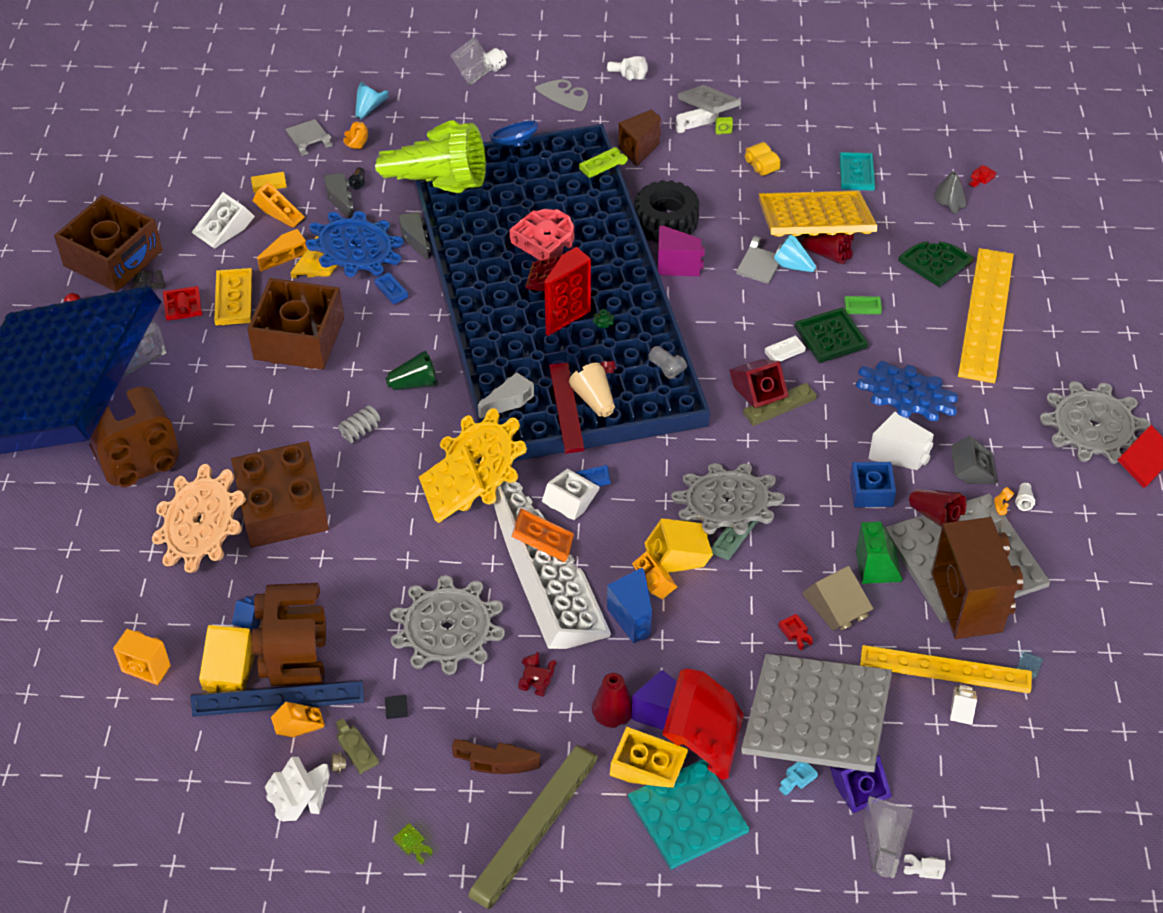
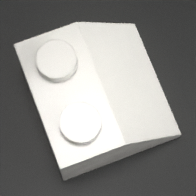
(569, 494)

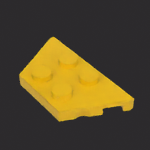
(310, 265)

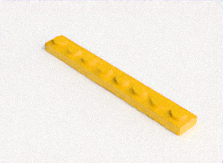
(947, 669)

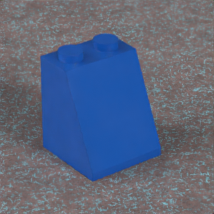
(630, 605)

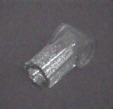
(670, 365)

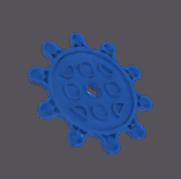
(337, 245)
(907, 391)

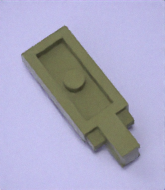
(355, 747)

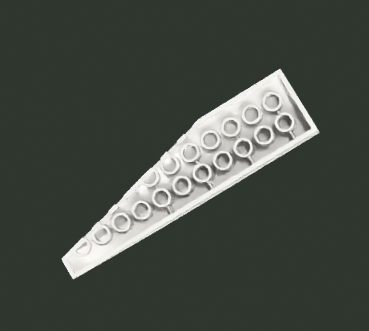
(554, 588)

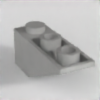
(508, 396)

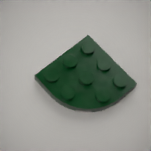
(935, 261)

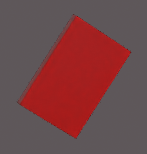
(1144, 456)

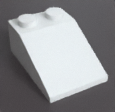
(223, 221)

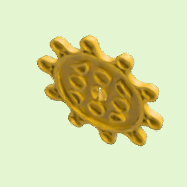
(494, 445)

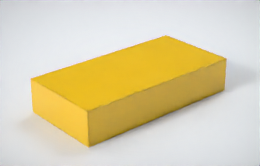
(277, 180)

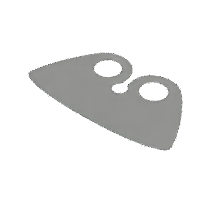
(557, 94)

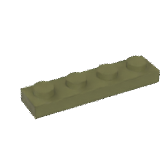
(797, 397)

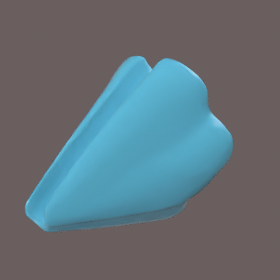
(368, 100)
(793, 256)

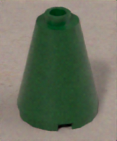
(414, 373)

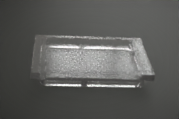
(472, 61)

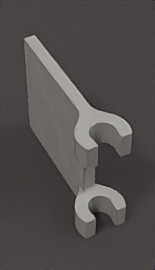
(306, 134)
(758, 263)

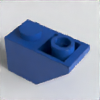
(245, 614)

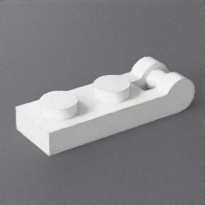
(694, 119)

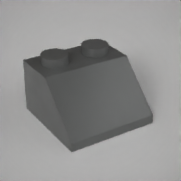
(973, 462)

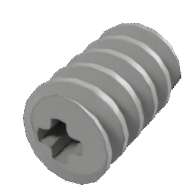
(358, 423)

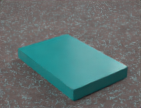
(856, 171)

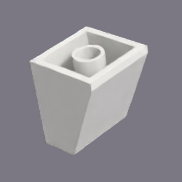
(901, 443)

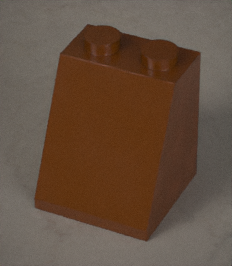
(639, 136)

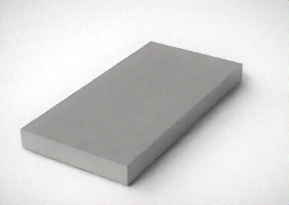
(709, 99)

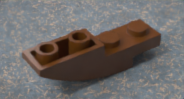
(502, 760)

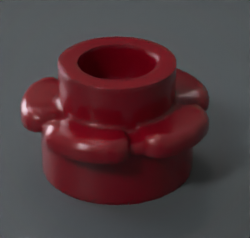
(608, 366)

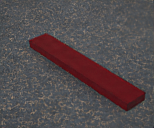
(566, 408)

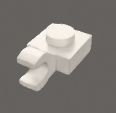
(926, 868)

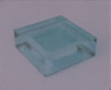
(1030, 663)

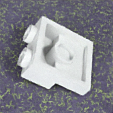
(290, 790)

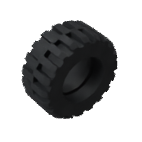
(667, 196)

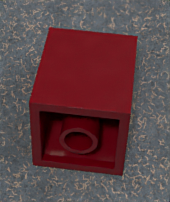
(760, 381)

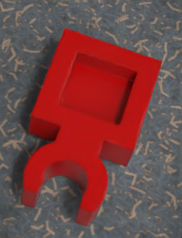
(795, 629)

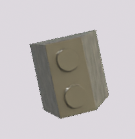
(839, 599)

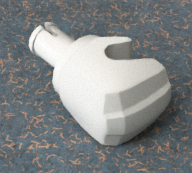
(630, 68)

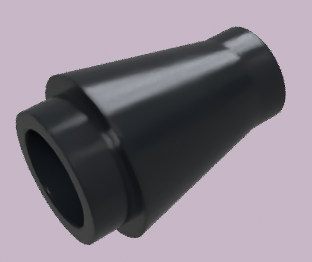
(357, 179)

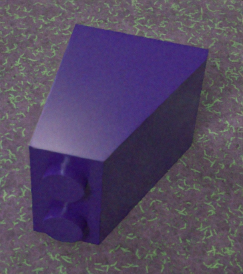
(653, 700)

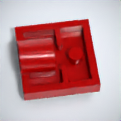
(182, 303)

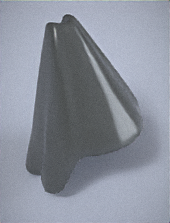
(951, 193)

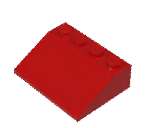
(567, 290)

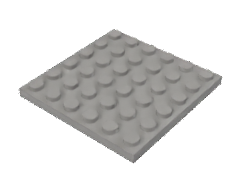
(918, 540)
(818, 712)

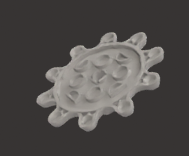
(1073, 418)
(747, 500)
(443, 605)

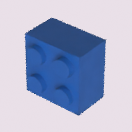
(872, 484)

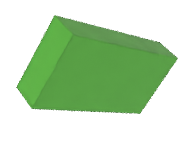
(862, 305)

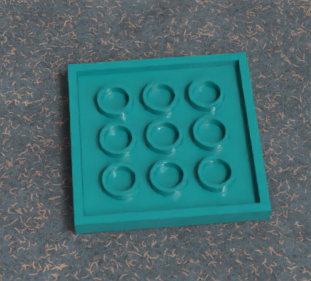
(690, 816)

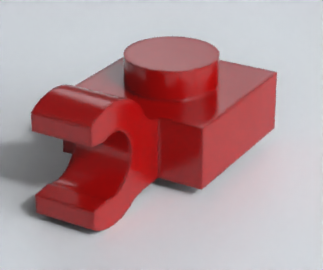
(982, 175)

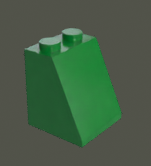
(877, 555)

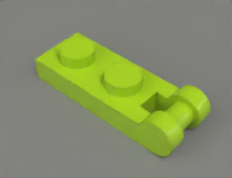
(603, 162)

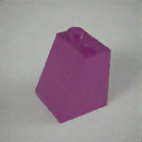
(679, 253)

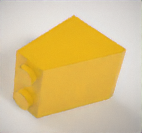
(679, 545)
(226, 659)

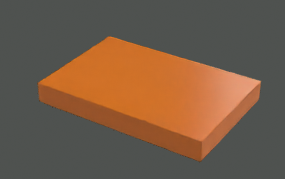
(543, 535)

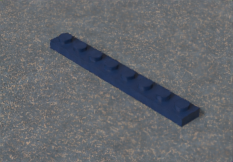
(274, 697)

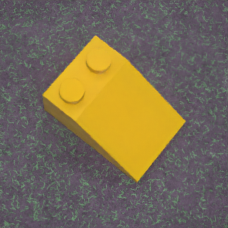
(647, 760)

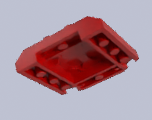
(704, 720)

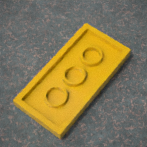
(233, 296)

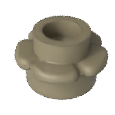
(337, 762)

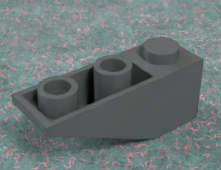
(337, 193)
(413, 233)

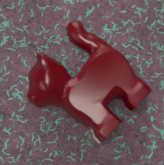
(535, 675)

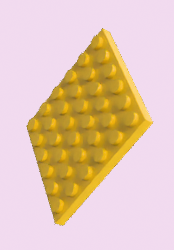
(817, 213)

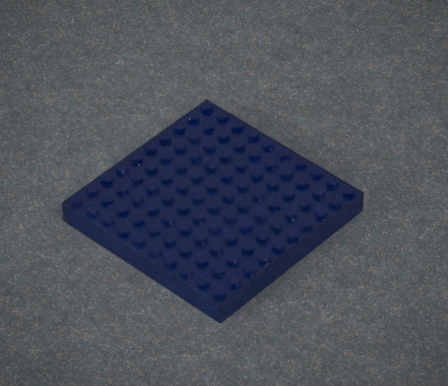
(66, 364)

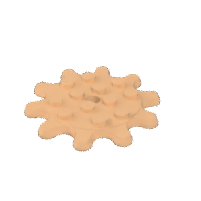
(181, 527)

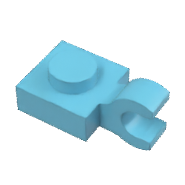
(798, 774)

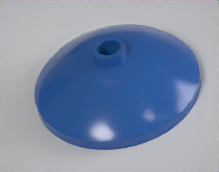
(514, 133)

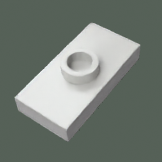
(785, 349)

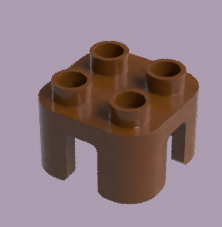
(136, 444)
(289, 634)

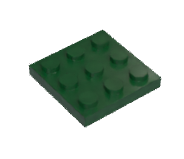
(831, 335)

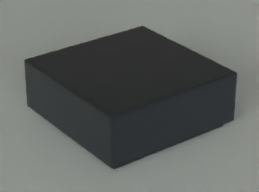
(396, 707)

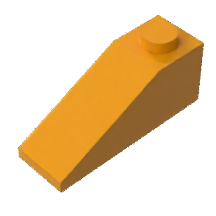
(277, 206)
(283, 249)

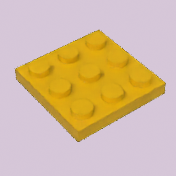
(451, 483)

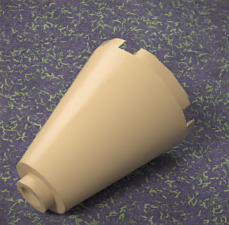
(593, 388)

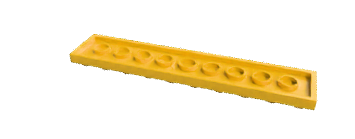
(986, 316)

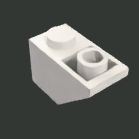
(963, 704)

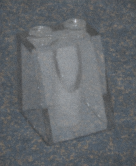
(885, 834)

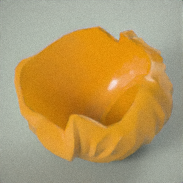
(356, 136)

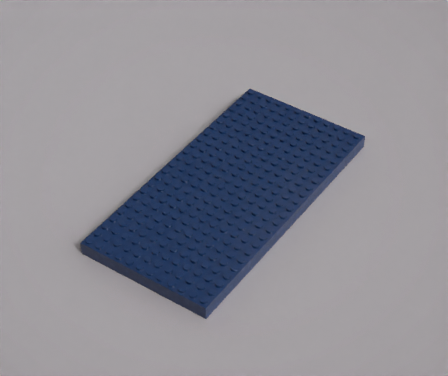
(503, 324)

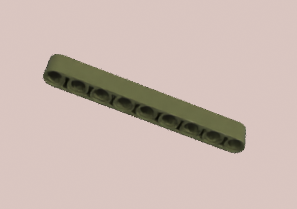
(532, 827)

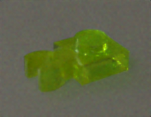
(410, 841)

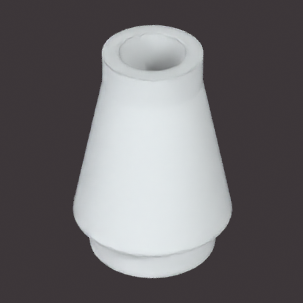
(1025, 498)

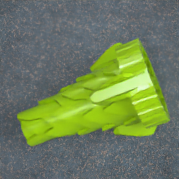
(449, 158)

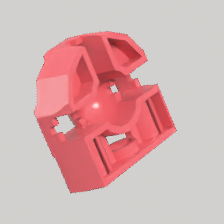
(542, 222)

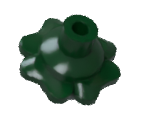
(603, 319)

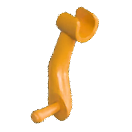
(1001, 508)

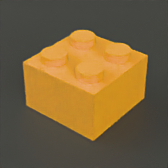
(142, 656)

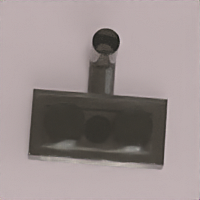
(145, 278)

